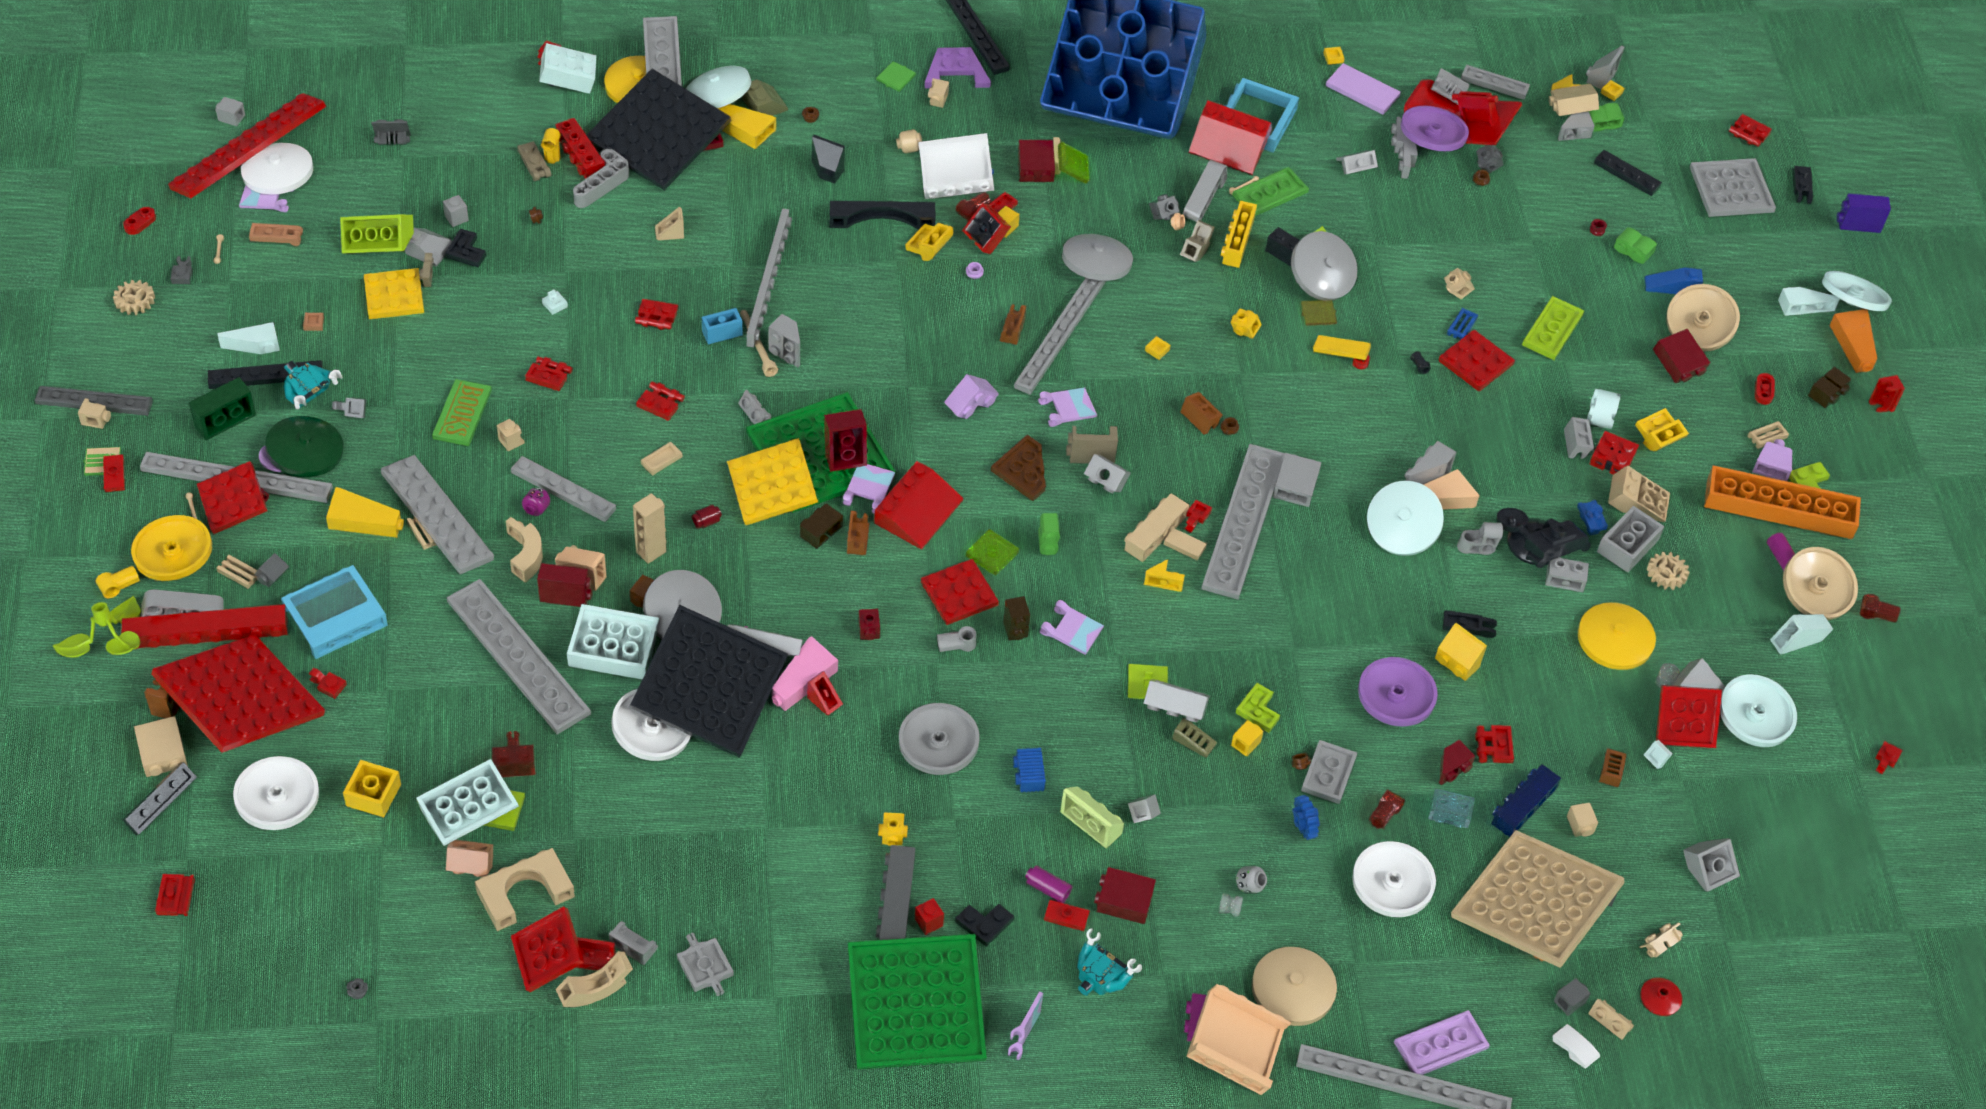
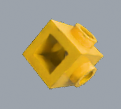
(1246, 323)
(893, 829)

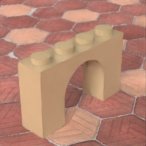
(542, 868)

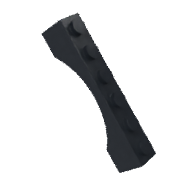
(847, 213)

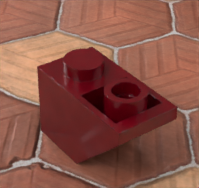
(1454, 761)

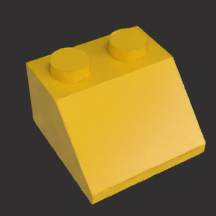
(1461, 652)

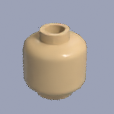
(909, 141)

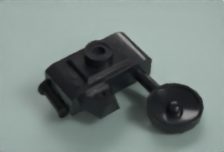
(1546, 544)

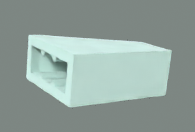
(1801, 632)

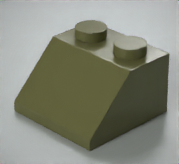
(764, 99)

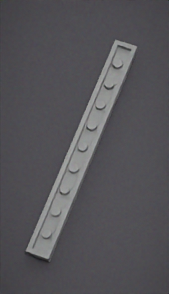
(767, 283)
(1058, 335)
(269, 482)
(1399, 1080)

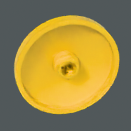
(624, 76)
(171, 547)
(1616, 636)

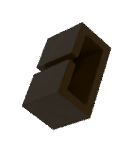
(1829, 389)
(822, 521)
(1016, 618)

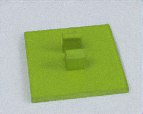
(1140, 676)

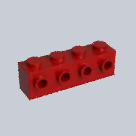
(579, 148)

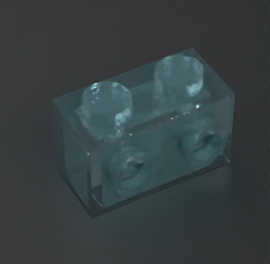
(1451, 808)

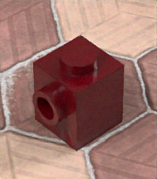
(869, 624)

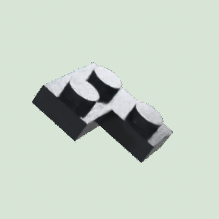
(462, 249)
(984, 927)

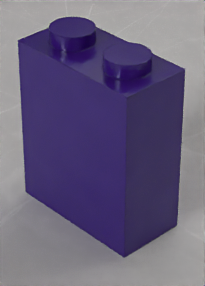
(1863, 213)

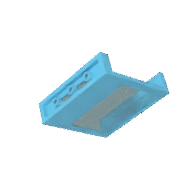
(335, 611)

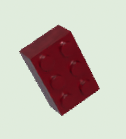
(845, 440)

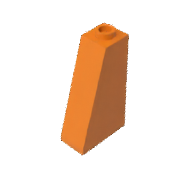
(1856, 338)

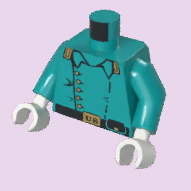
(307, 382)
(1101, 969)

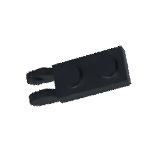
(1802, 183)
(1470, 622)

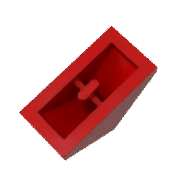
(823, 694)

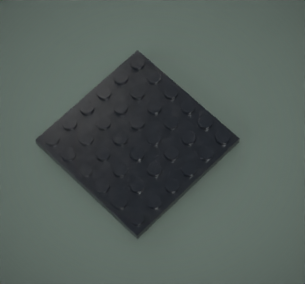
(659, 128)
(709, 681)

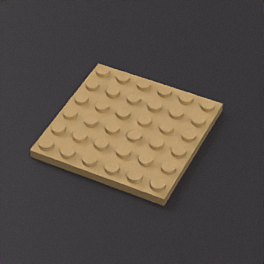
(1538, 898)

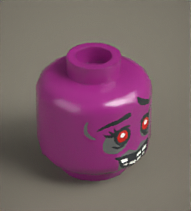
(536, 501)

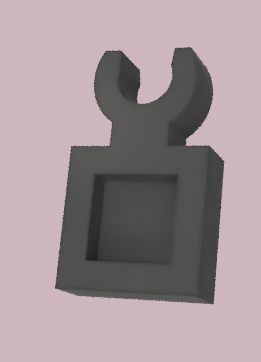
(183, 272)

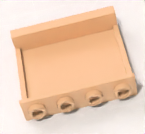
(1237, 1038)

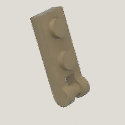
(534, 161)

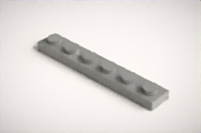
(563, 489)

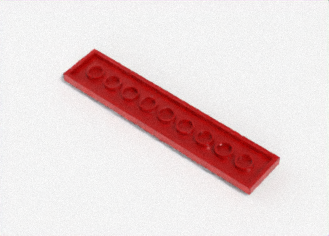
(246, 145)

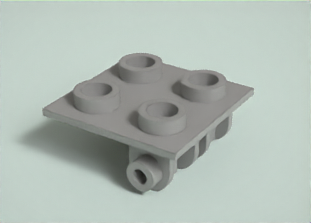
(1447, 84)

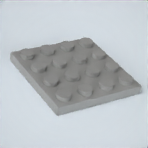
(1732, 187)

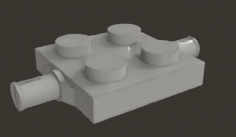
(705, 964)

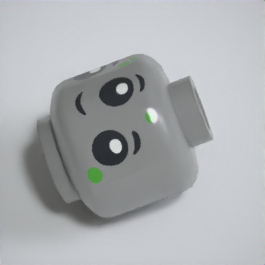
(1251, 879)

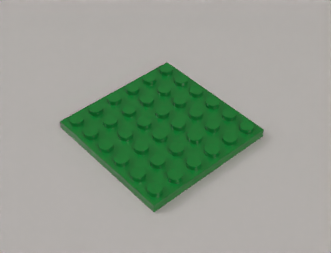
(809, 427)
(916, 1001)

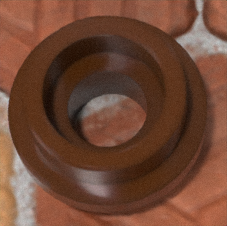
(810, 114)
(1481, 177)
(536, 215)
(1230, 426)
(1300, 761)

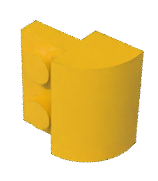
(929, 240)
(1660, 430)

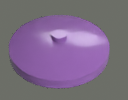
(1434, 128)
(1397, 691)

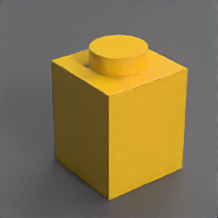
(1010, 217)
(1247, 738)

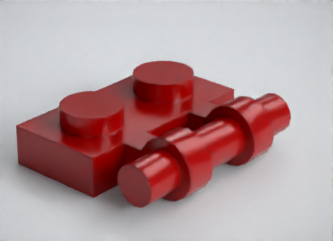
(1750, 130)
(656, 314)
(546, 376)
(658, 405)
(1501, 744)

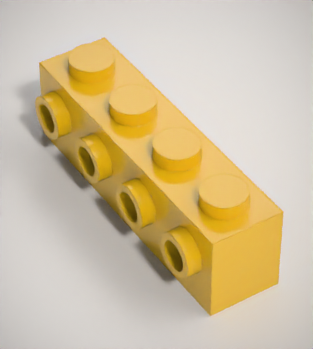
(1239, 234)

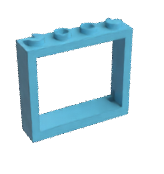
(1272, 96)

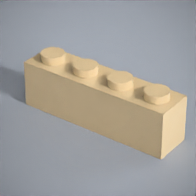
(1156, 527)
(649, 528)

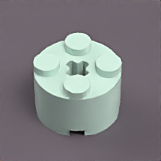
(1603, 408)

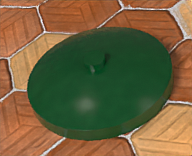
(304, 446)

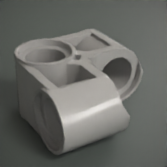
(1481, 541)

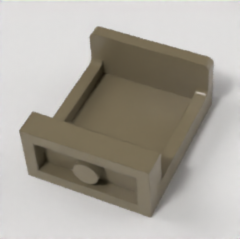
(1083, 446)

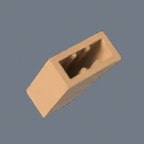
(1454, 491)
(584, 559)

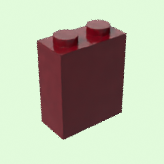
(1036, 161)
(1681, 356)
(564, 585)
(1125, 895)

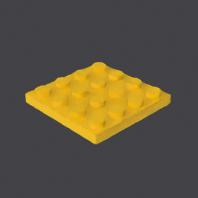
(772, 481)

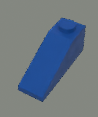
(1673, 281)

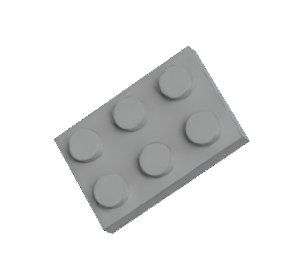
(1329, 771)

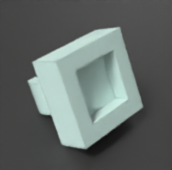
(554, 302)
(1658, 754)

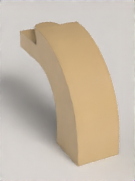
(530, 558)
(596, 986)

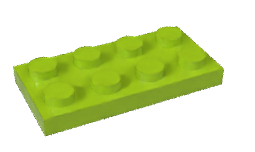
(1553, 328)

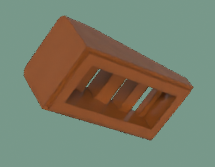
(1609, 778)

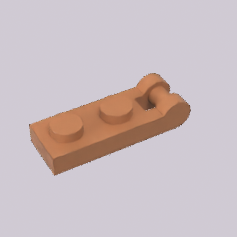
(276, 233)

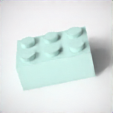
(567, 68)

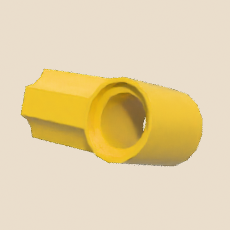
(551, 145)
(111, 584)

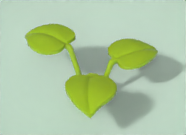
(124, 643)

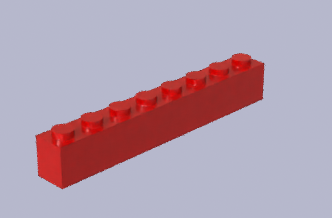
(208, 626)

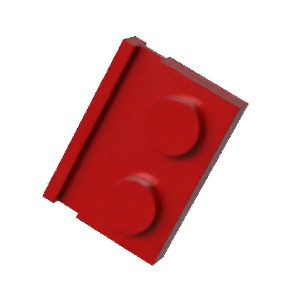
(174, 894)

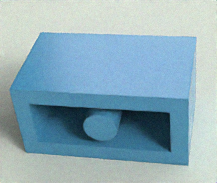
(722, 326)

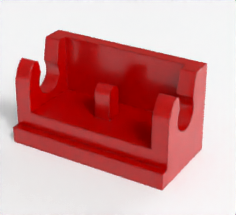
(1887, 393)
(595, 953)

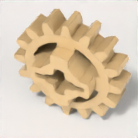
(134, 297)
(1668, 571)

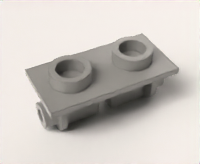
(753, 408)

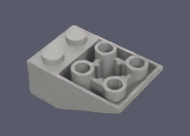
(1434, 464)

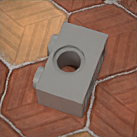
(1096, 470)

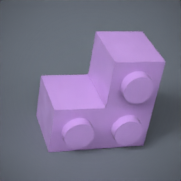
(969, 394)

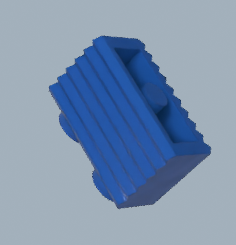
(1030, 769)

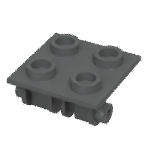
(391, 128)

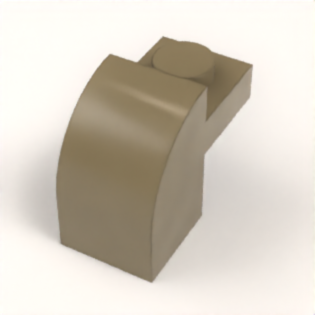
(1198, 243)

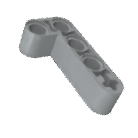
(1212, 178)
(603, 181)
(172, 602)

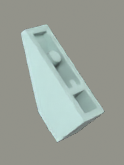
(1806, 301)
(253, 339)

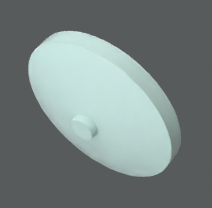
(721, 85)
(1856, 291)
(1405, 518)
(1758, 710)

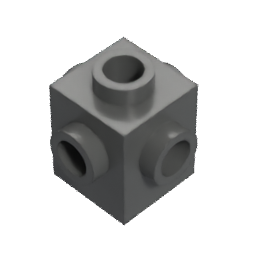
(1489, 158)
(1164, 207)

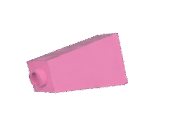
(794, 680)

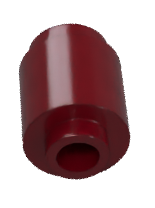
(706, 516)

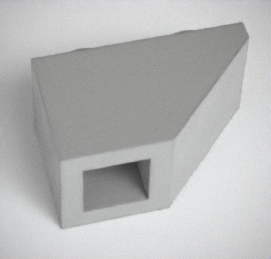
(1577, 127)

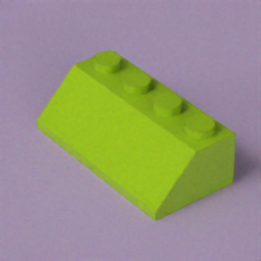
(376, 233)

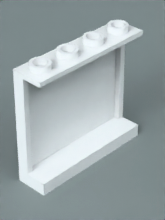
(956, 166)

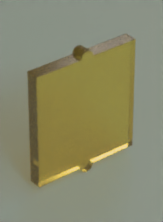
(1318, 312)

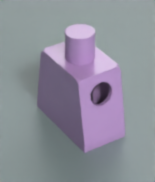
(1774, 461)

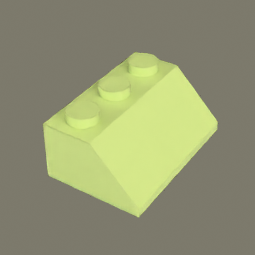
(1091, 816)

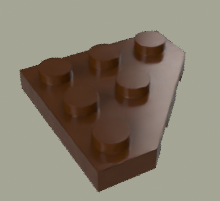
(1023, 468)

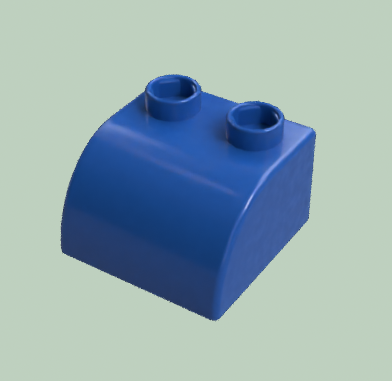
(1126, 63)

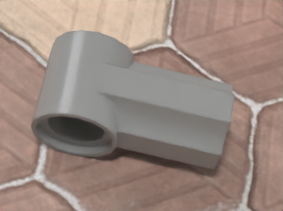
(957, 640)

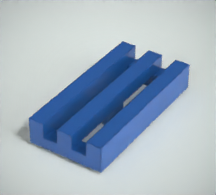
(1458, 333)

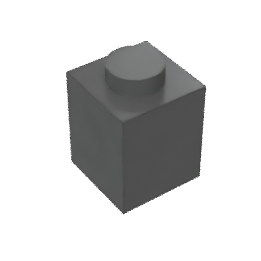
(271, 570)
(1572, 996)

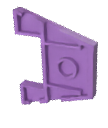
(957, 62)

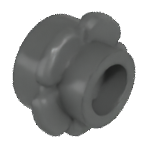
(357, 993)

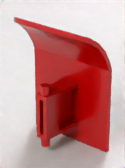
(1479, 110)

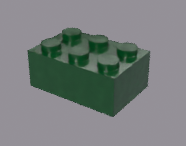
(222, 408)

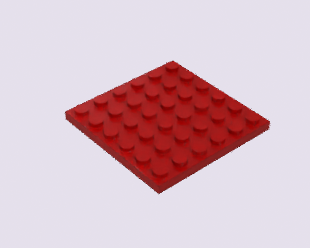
(238, 693)

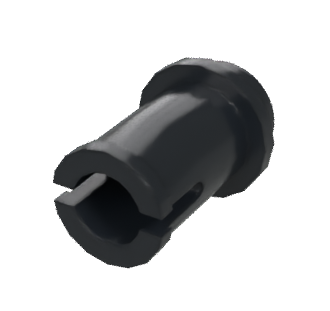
(1422, 365)

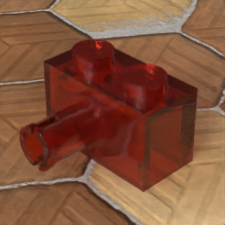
(514, 758)

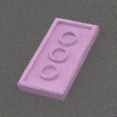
(1363, 88)
(1441, 1043)

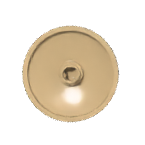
(1706, 313)
(1820, 582)
(1294, 985)

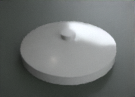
(1097, 257)
(1324, 266)
(684, 589)
(939, 738)

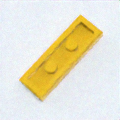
(1342, 347)

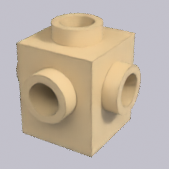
(1459, 283)

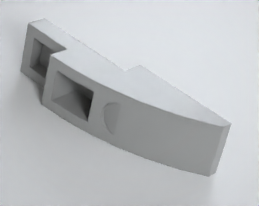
(1404, 147)

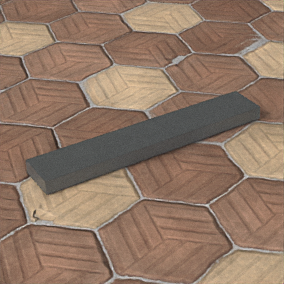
(113, 402)

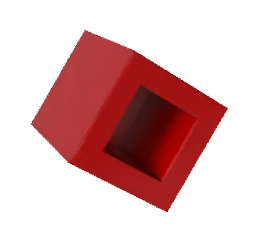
(929, 916)

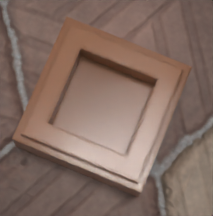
(313, 321)

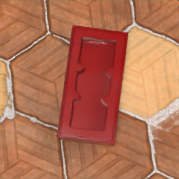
(1002, 201)
(114, 473)
(1066, 915)

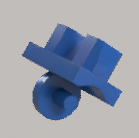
(1592, 516)

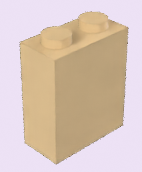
(1574, 99)
(160, 746)

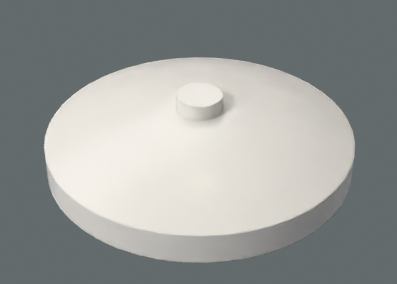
(277, 169)
(644, 735)
(276, 793)
(1394, 879)

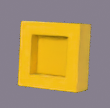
(1333, 55)
(1612, 90)
(1157, 348)

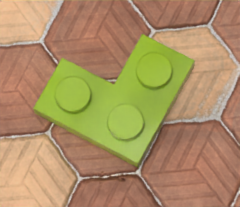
(1810, 475)
(1254, 708)

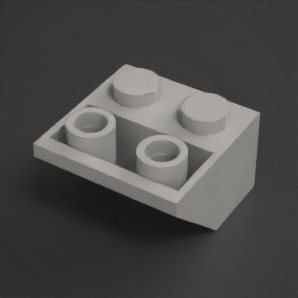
(785, 340)

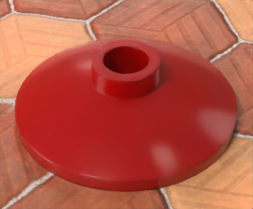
(1656, 1002)

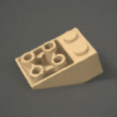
(1633, 489)

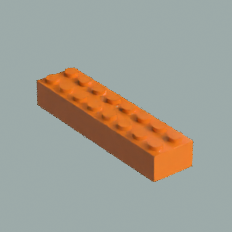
(1782, 502)

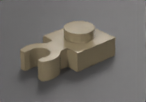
(427, 272)

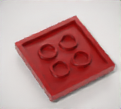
(1476, 360)
(232, 497)
(959, 591)
(1688, 716)
(547, 949)

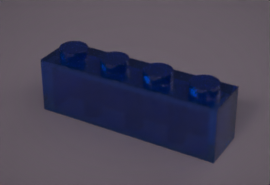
(1526, 800)

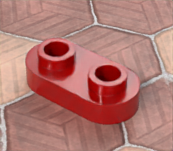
(139, 220)
(1764, 388)

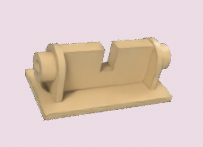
(1668, 934)
(1610, 1019)

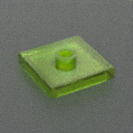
(1073, 162)
(992, 552)

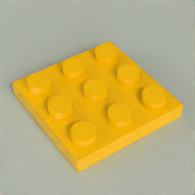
(393, 293)

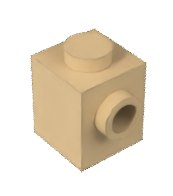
(1582, 819)

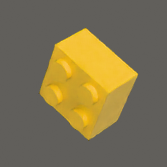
(372, 788)

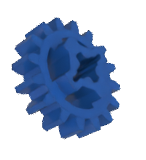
(1306, 817)

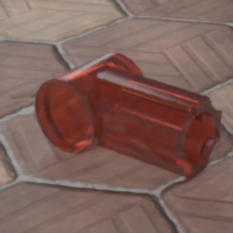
(968, 208)
(1872, 607)
(1388, 806)

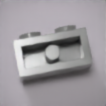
(1567, 574)

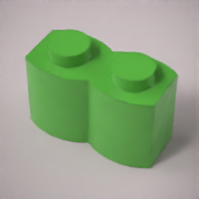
(1607, 117)
(1635, 245)
(1049, 533)

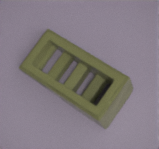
(1191, 729)

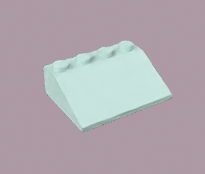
(612, 641)
(466, 802)

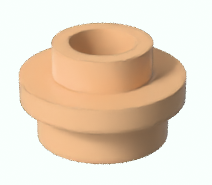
(1178, 221)

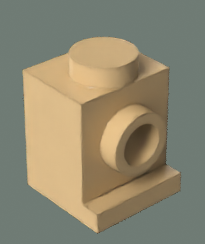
(938, 92)
(93, 414)
(509, 434)

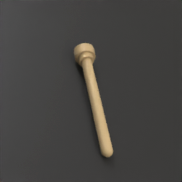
(769, 367)

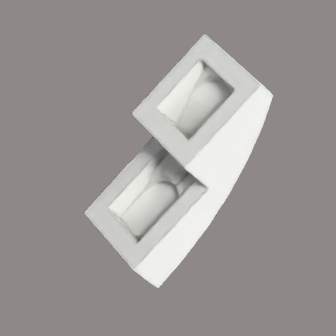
(1579, 1048)

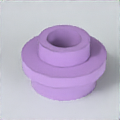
(974, 270)

